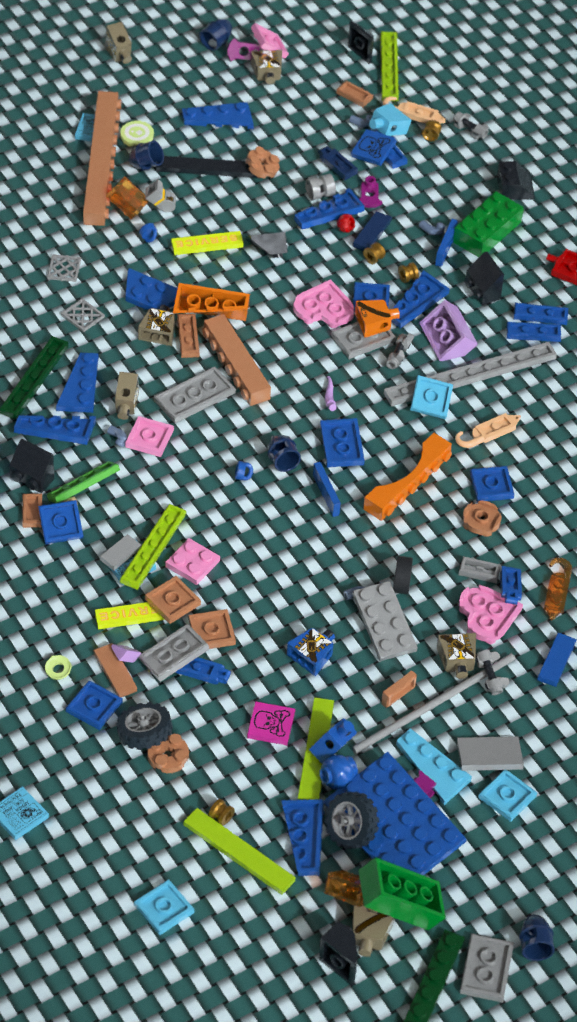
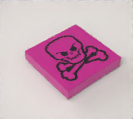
(271, 723)

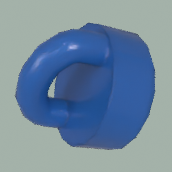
(147, 231)
(240, 470)

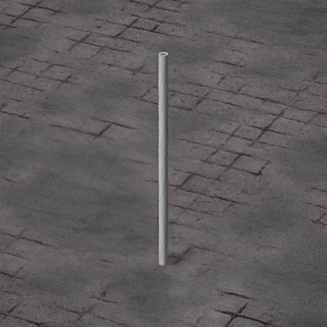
(430, 705)

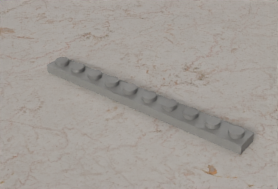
(478, 371)

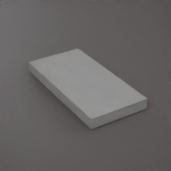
(194, 394)

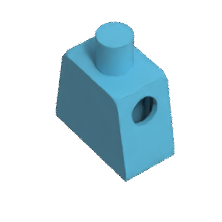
(390, 120)

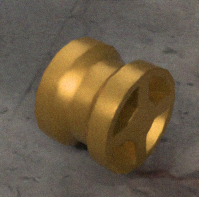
(432, 130)
(374, 253)
(408, 272)
(221, 812)

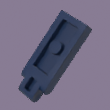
(337, 163)

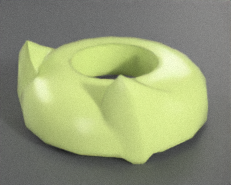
(58, 660)

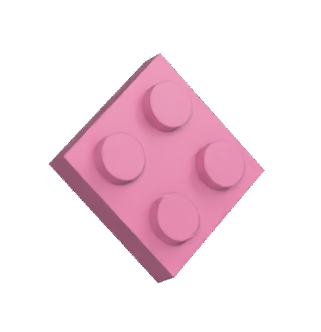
(268, 40)
(149, 436)
(192, 561)

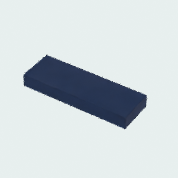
(372, 231)

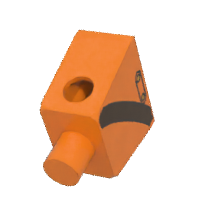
(374, 316)

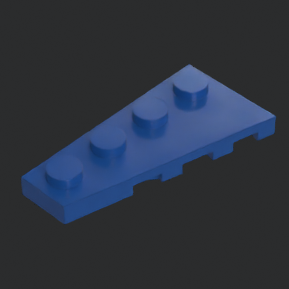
(226, 114)
(328, 211)
(421, 296)
(81, 385)
(69, 430)
(305, 826)

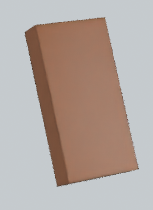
(354, 94)
(30, 510)
(399, 689)

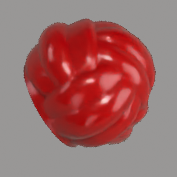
(346, 223)

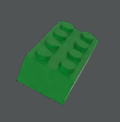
(488, 224)
(401, 894)

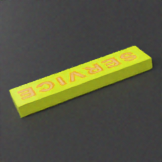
(207, 243)
(126, 615)

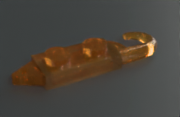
(558, 589)

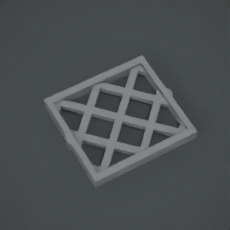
(63, 277)
(89, 307)

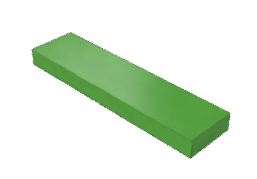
(83, 482)

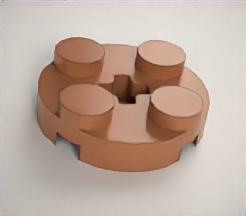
(259, 156)
(482, 527)
(178, 757)

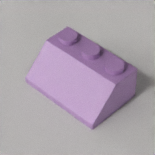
(448, 332)

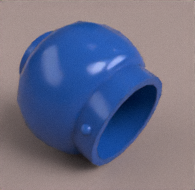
(338, 771)

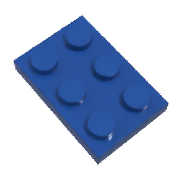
(342, 442)

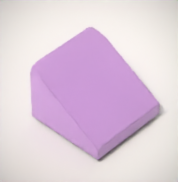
(125, 653)

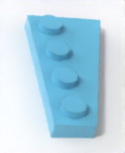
(434, 764)

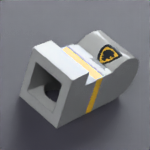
(160, 197)

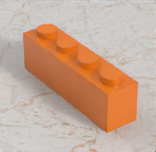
(211, 301)

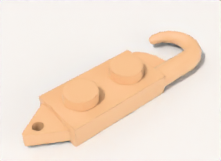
(416, 111)
(490, 430)

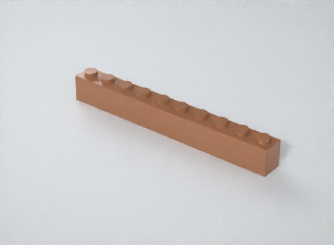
(101, 158)

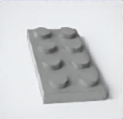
(384, 621)

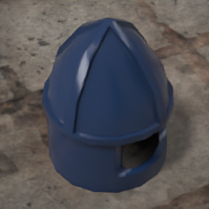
(218, 31)
(145, 155)
(283, 453)
(536, 938)

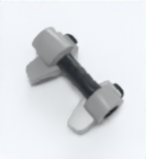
(478, 131)
(403, 343)
(493, 684)

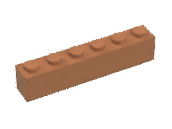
(236, 360)

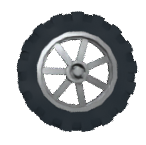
(150, 725)
(364, 816)

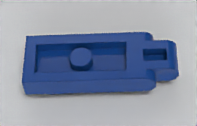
(511, 584)
(206, 671)

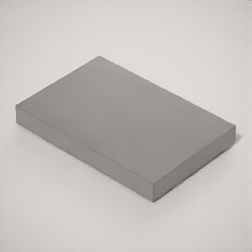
(353, 343)
(173, 652)
(490, 753)
(487, 968)

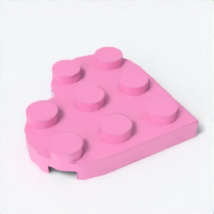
(324, 303)
(487, 613)

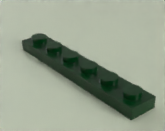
(34, 377)
(435, 977)

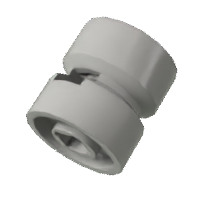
(323, 186)

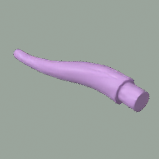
(330, 403)

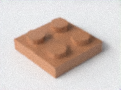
(172, 599)
(214, 628)

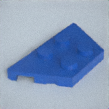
(148, 292)

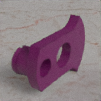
(234, 47)
(370, 186)

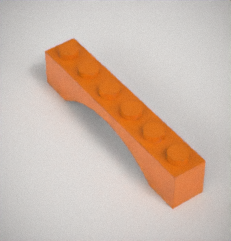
(386, 498)

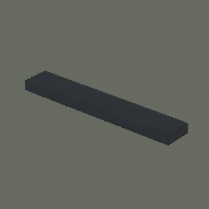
(205, 167)

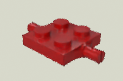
(565, 266)

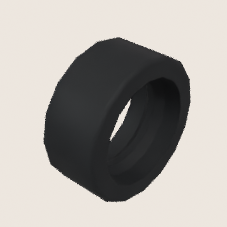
(403, 575)

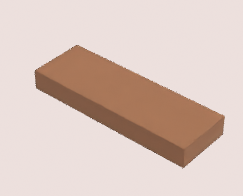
(188, 335)
(115, 671)

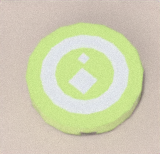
(136, 133)

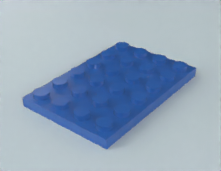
(410, 824)

